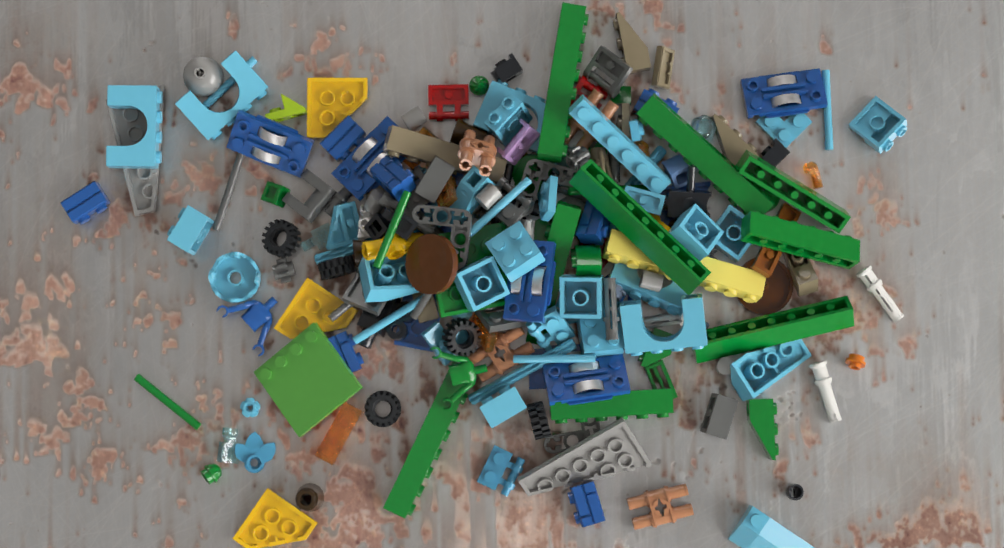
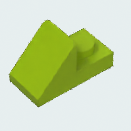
(290, 111)

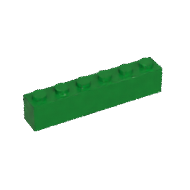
(792, 191)
(562, 233)
(800, 240)
(636, 403)

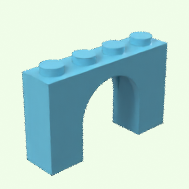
(495, 95)
(211, 122)
(146, 152)
(668, 297)
(639, 339)

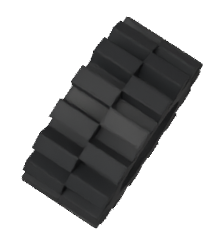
(291, 238)
(336, 267)
(469, 344)
(370, 408)
(538, 420)

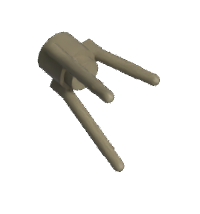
(599, 156)

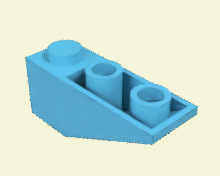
(467, 190)

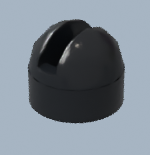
(797, 492)

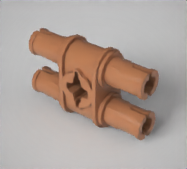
(587, 139)
(477, 152)
(500, 364)
(650, 499)

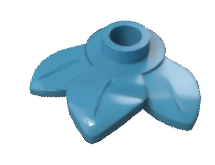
(255, 449)

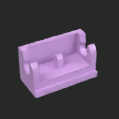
(520, 143)

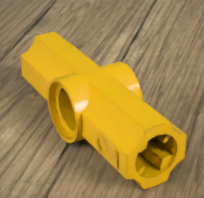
(397, 248)

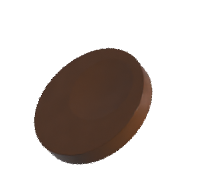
(431, 264)
(776, 291)

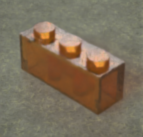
(339, 433)

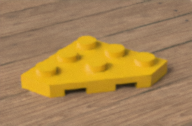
(331, 102)
(311, 306)
(274, 523)

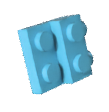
(505, 119)
(879, 125)

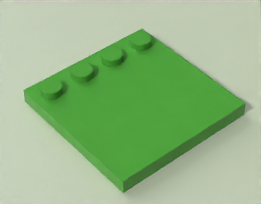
(307, 379)

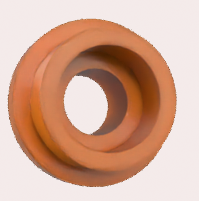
(855, 361)

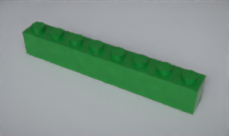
(561, 82)
(703, 156)
(639, 227)
(776, 328)
(425, 450)

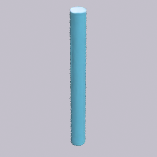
(225, 86)
(827, 111)
(500, 205)
(386, 321)
(570, 358)

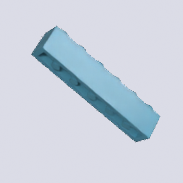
(619, 145)

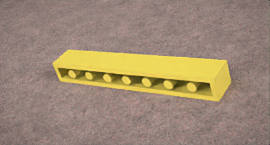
(724, 276)

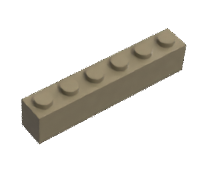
(423, 148)

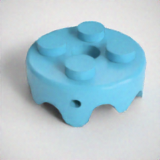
(222, 270)

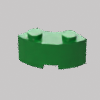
(587, 260)

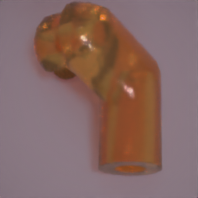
(815, 175)

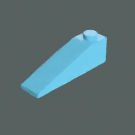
(764, 367)
(761, 531)

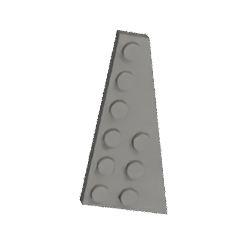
(142, 184)
(594, 458)

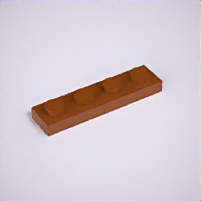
(768, 258)

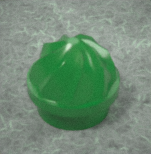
(479, 85)
(211, 473)

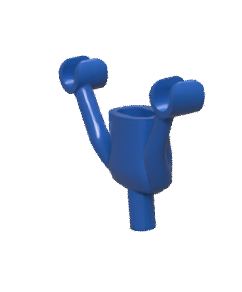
(255, 317)

